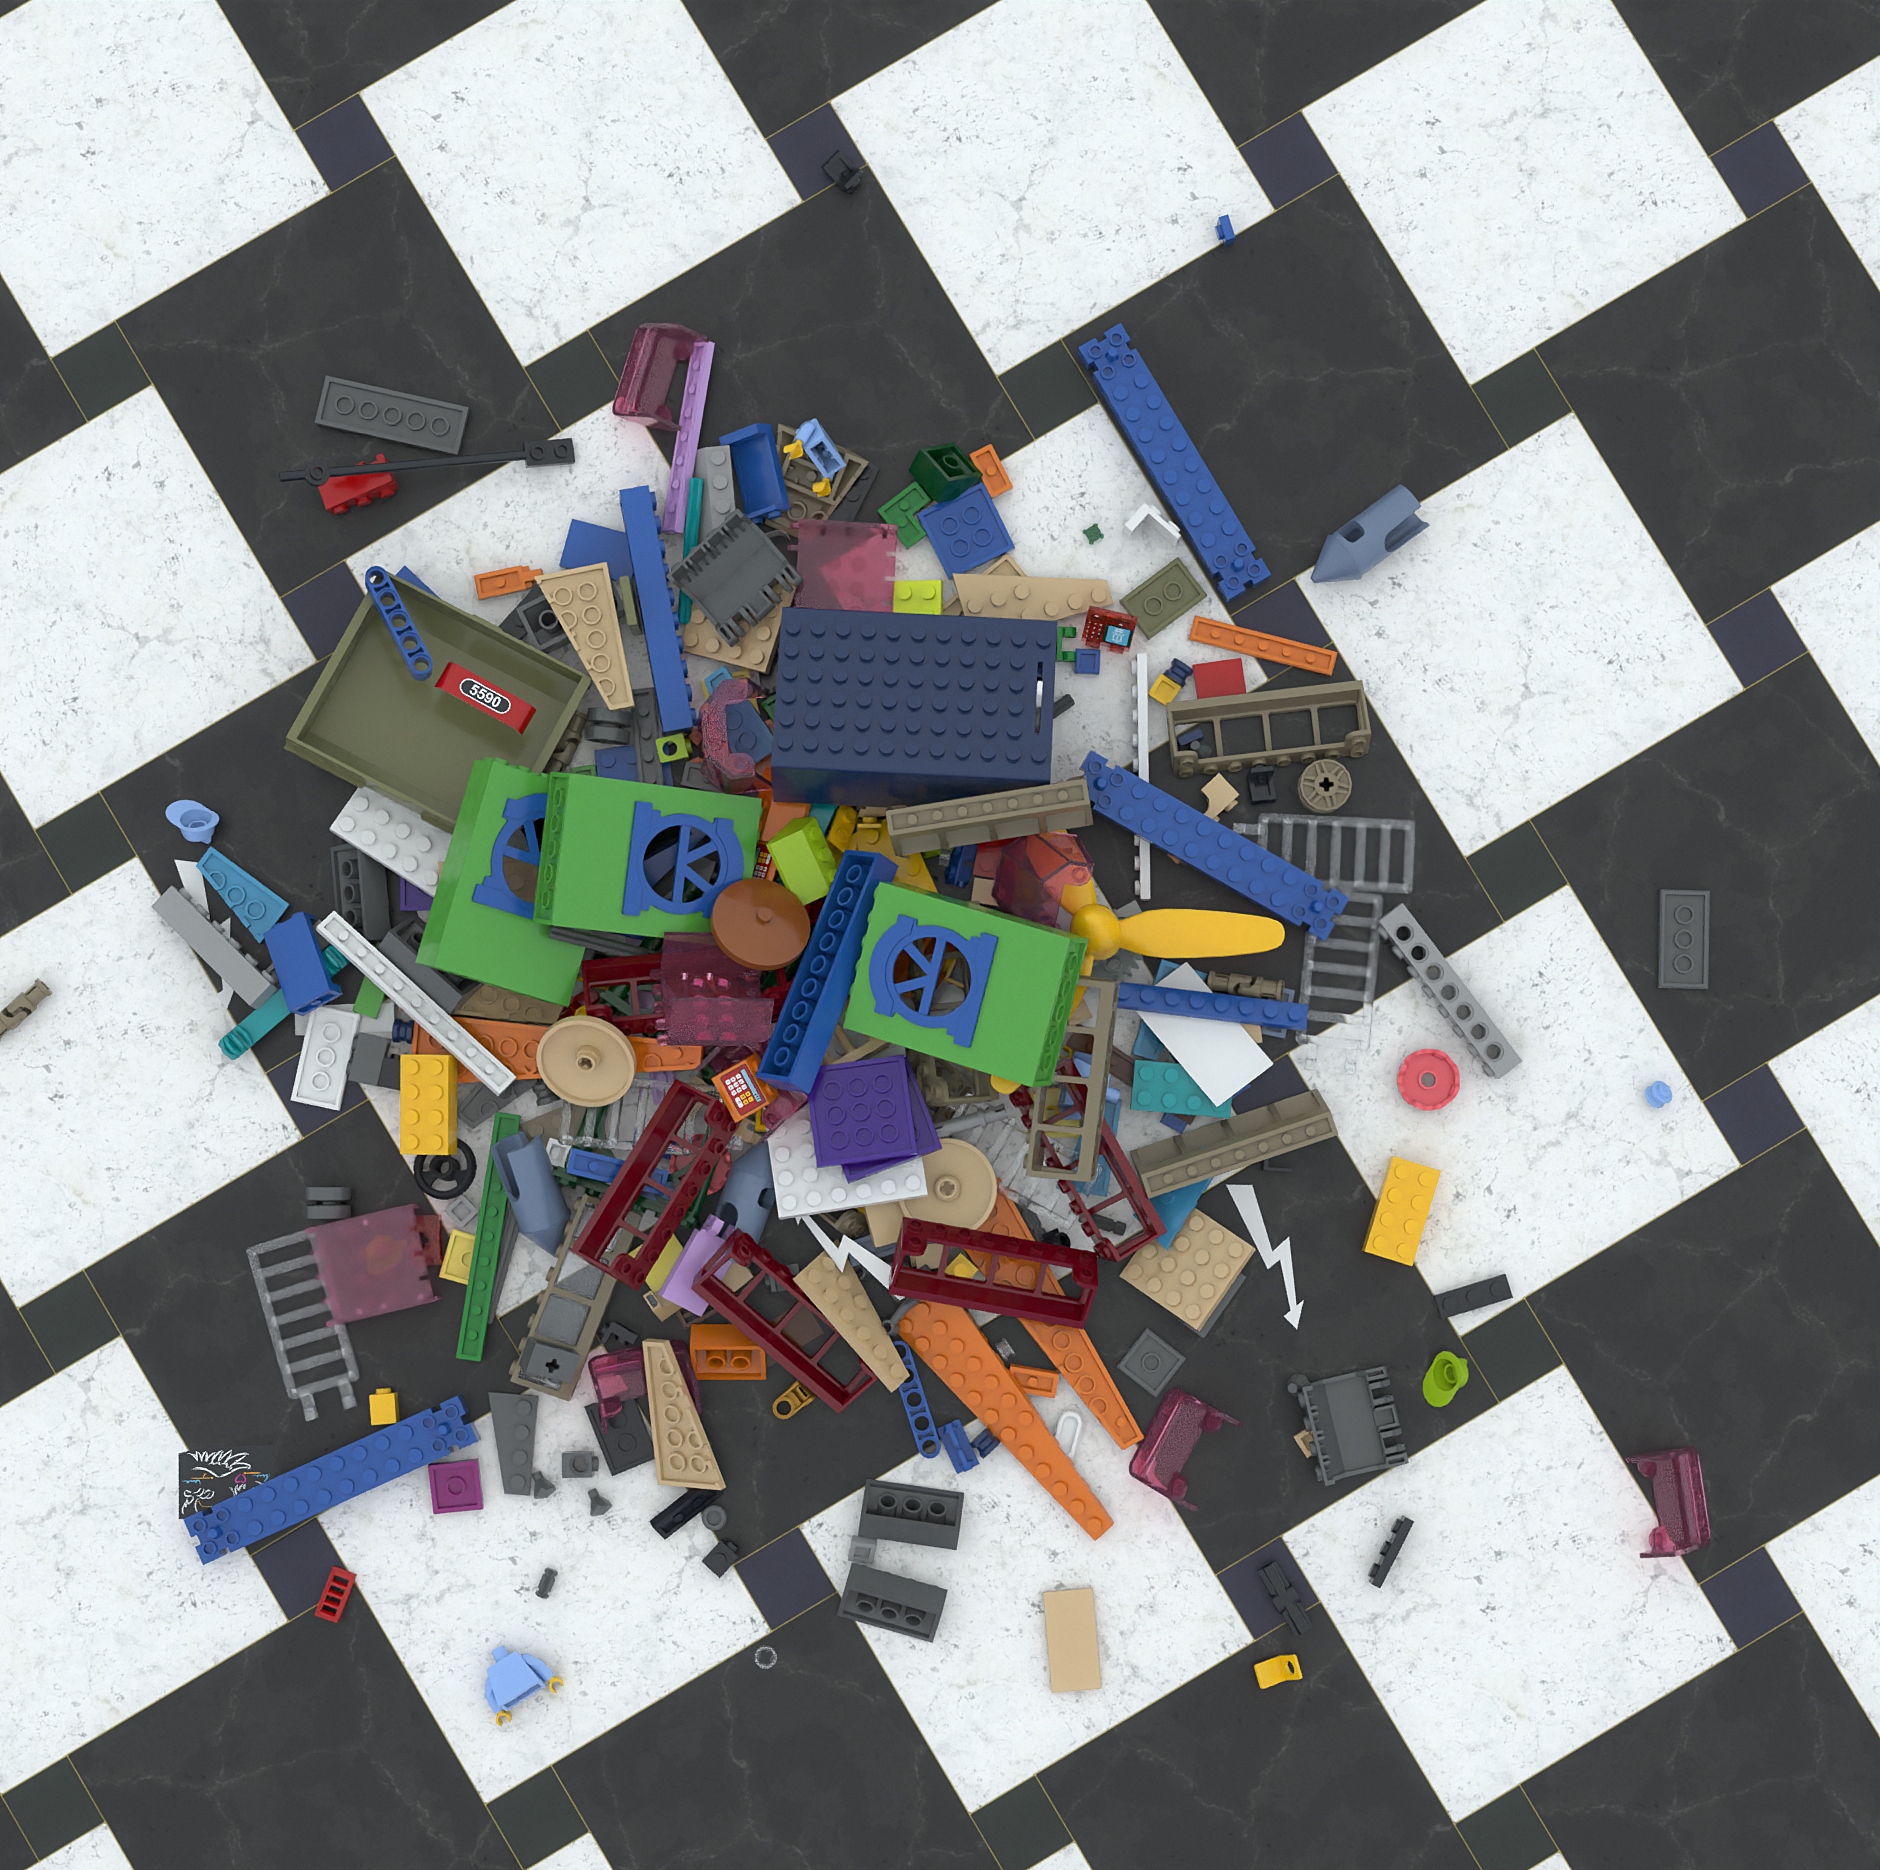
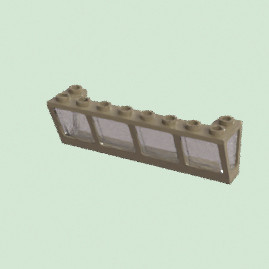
(574, 1299)

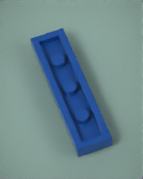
(606, 1168)

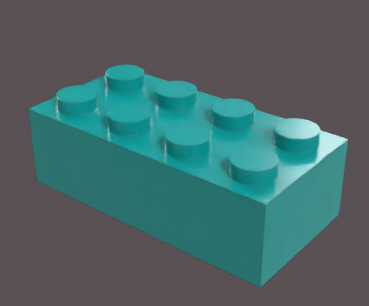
(1171, 1090)

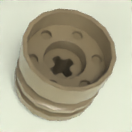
(1313, 796)

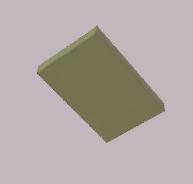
(1163, 598)
(630, 605)

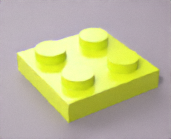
(918, 597)

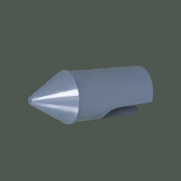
(1369, 537)
(532, 1189)
(748, 1193)

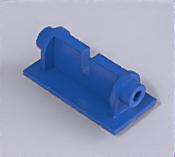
(957, 872)
(958, 1446)

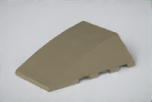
(799, 478)

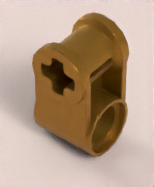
(795, 1398)

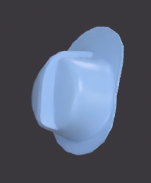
(193, 819)

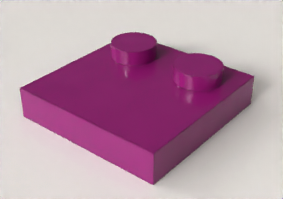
(455, 1486)

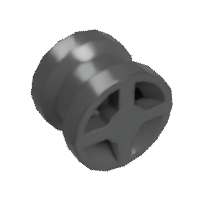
(544, 1095)

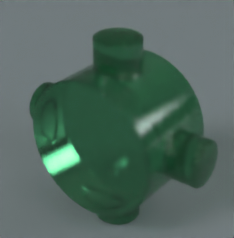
(1093, 533)

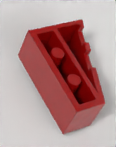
(348, 491)

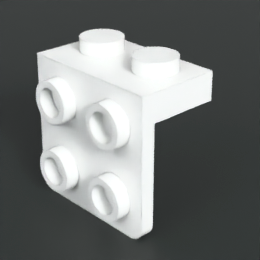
(1152, 517)

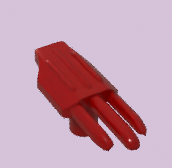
(578, 1001)

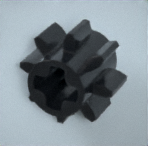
(1056, 1238)

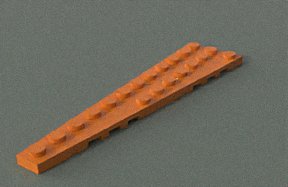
(517, 1047)
(1064, 1346)
(977, 1375)

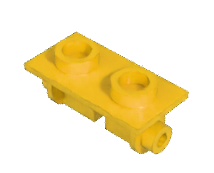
(842, 828)

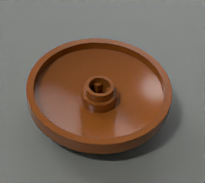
(760, 924)

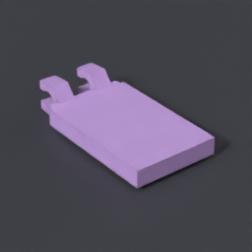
(693, 1257)

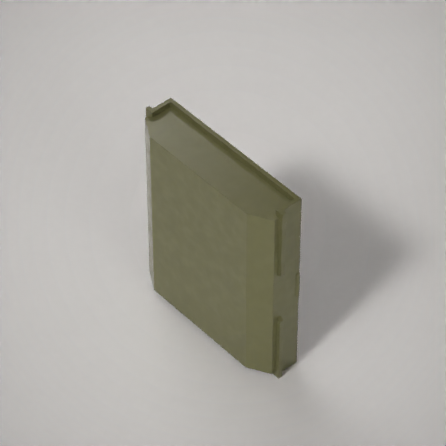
(414, 739)

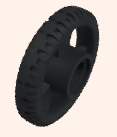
(462, 1177)

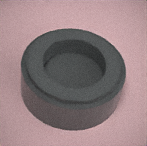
(714, 1517)

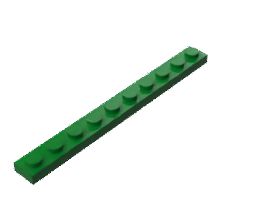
(485, 1250)

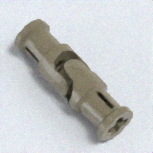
(565, 750)
(1249, 985)
(14, 1013)

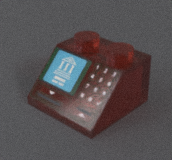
(1108, 629)

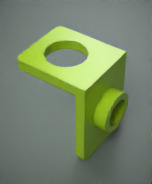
(683, 748)

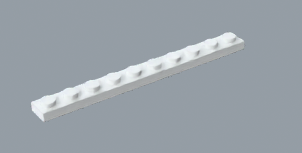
(1141, 765)
(416, 1003)

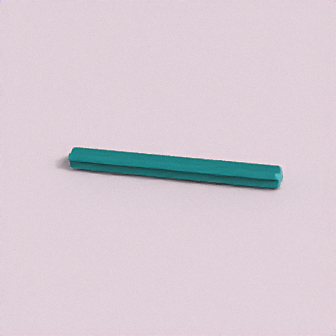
(690, 540)

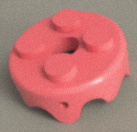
(1445, 1075)
(722, 1170)

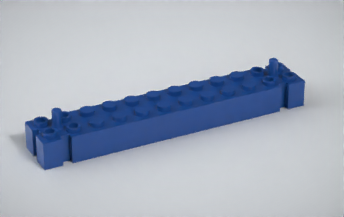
(1173, 463)
(1211, 848)
(332, 1479)

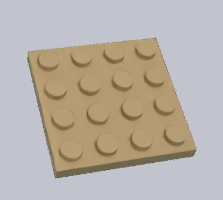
(753, 651)
(1194, 1270)

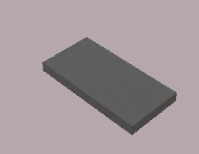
(1683, 939)

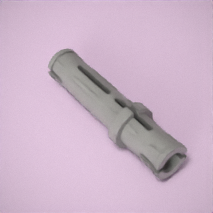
(971, 1121)

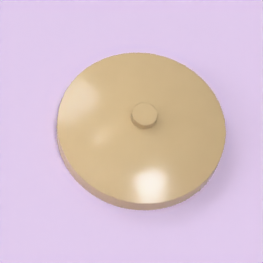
(586, 1061)
(958, 1187)

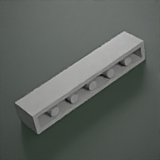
(214, 947)

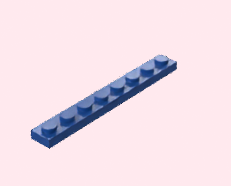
(1212, 1006)

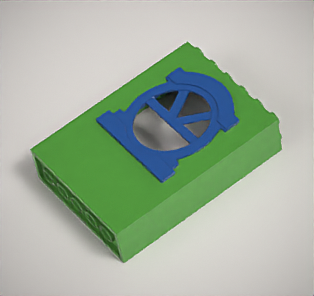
(597, 848)
(475, 918)
(1017, 992)

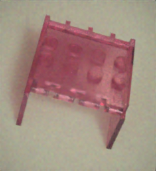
(845, 565)
(707, 995)
(372, 1264)

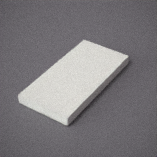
(325, 1057)

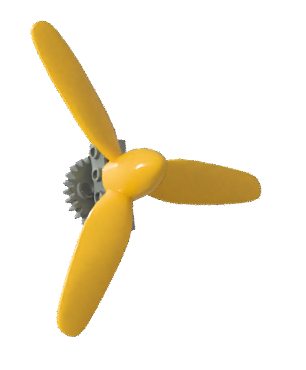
(1153, 933)

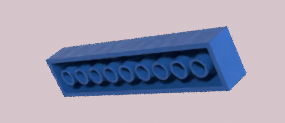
(655, 610)
(824, 974)

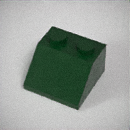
(944, 471)

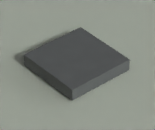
(1151, 1362)

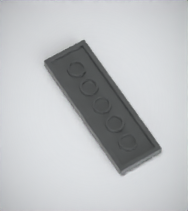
(392, 415)

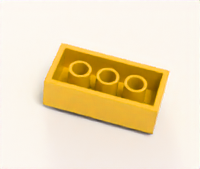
(428, 1104)
(1401, 1210)

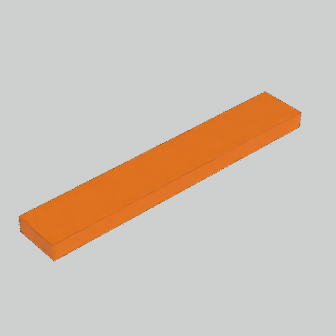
(1263, 646)

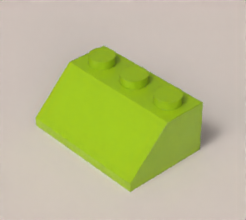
(803, 859)

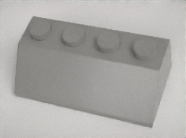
(718, 494)

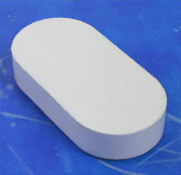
(1069, 1431)

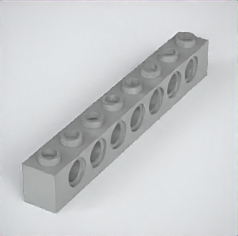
(1506, 1056)

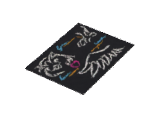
(219, 1473)

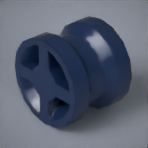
(1178, 672)
(402, 1031)
(985, 1442)

